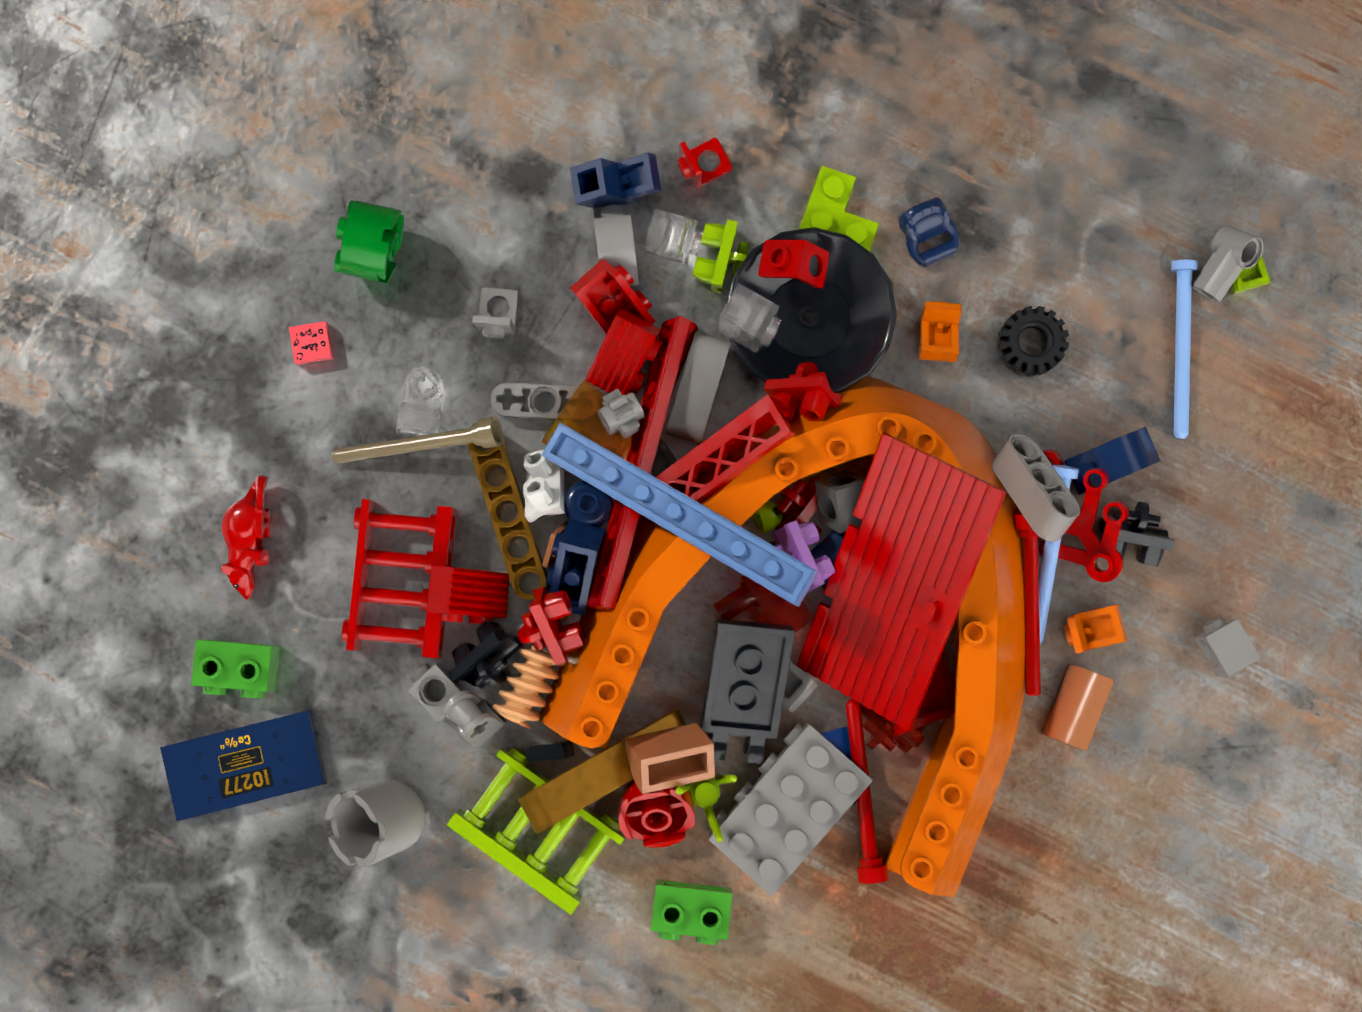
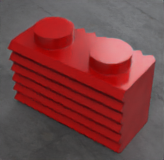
(624, 354)
(467, 592)

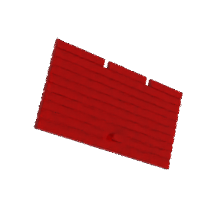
(900, 579)

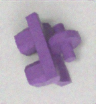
(795, 539)

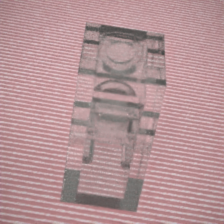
(749, 319)

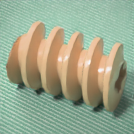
(527, 687)

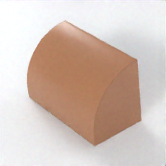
(1077, 707)
(670, 758)

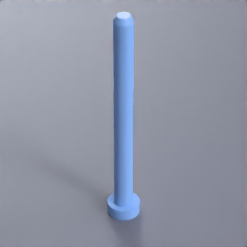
(1184, 271)
(1050, 558)

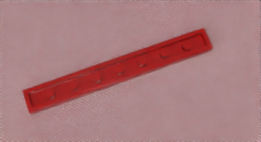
(641, 454)

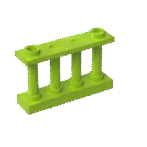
(533, 867)

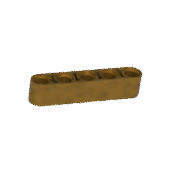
(508, 531)
(587, 780)

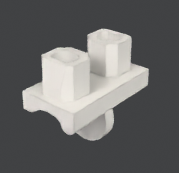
(542, 487)

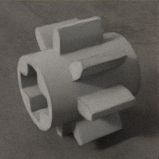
(621, 413)

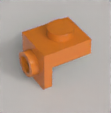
(939, 331)
(1095, 628)

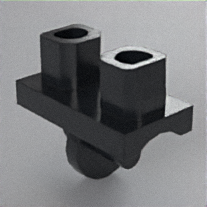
(1151, 540)
(488, 660)

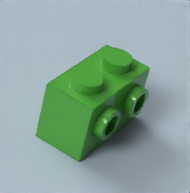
(235, 666)
(691, 911)

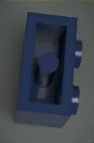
(576, 563)

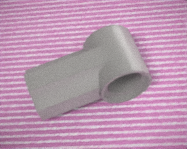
(1231, 253)

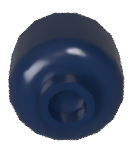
(587, 505)

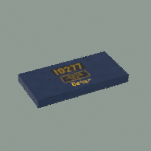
(243, 765)

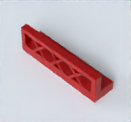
(725, 443)

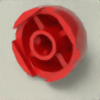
(655, 817)

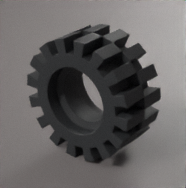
(1040, 320)

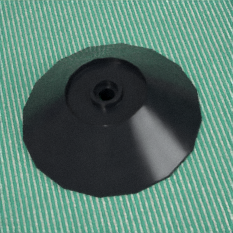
(851, 313)

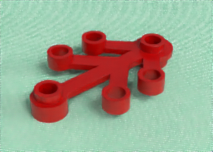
(1083, 528)

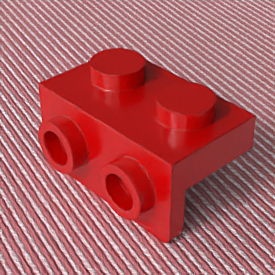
(607, 291)

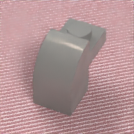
(616, 237)

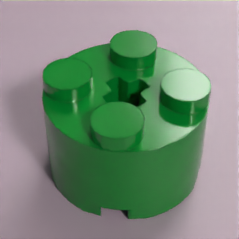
(369, 241)

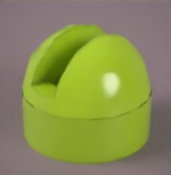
(765, 517)

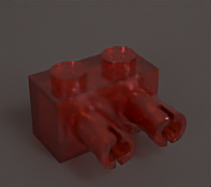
(773, 607)

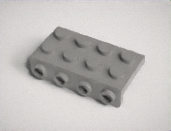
(788, 807)

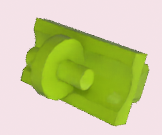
(721, 238)

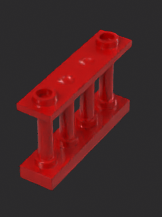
(440, 526)

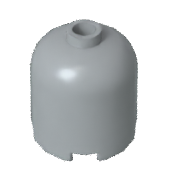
(375, 821)

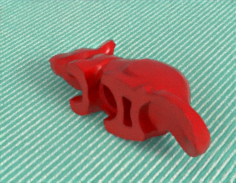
(243, 531)

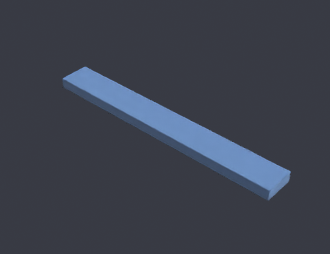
(681, 514)

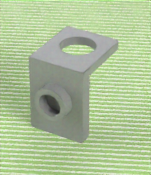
(496, 326)

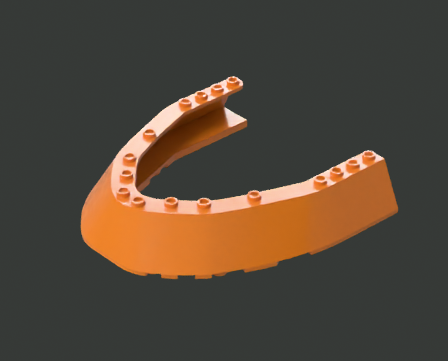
(988, 631)

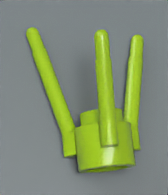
(705, 795)

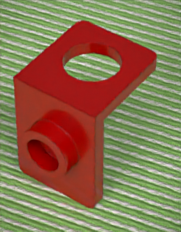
(689, 164)
(792, 260)

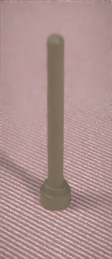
(485, 432)

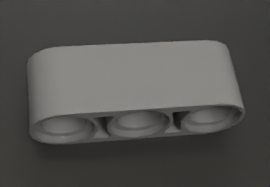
(698, 387)
(1036, 487)

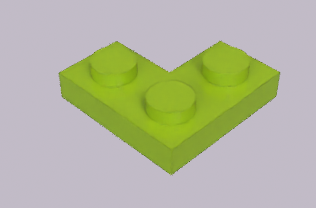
(828, 207)

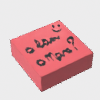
(311, 343)

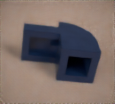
(618, 183)
(1116, 457)

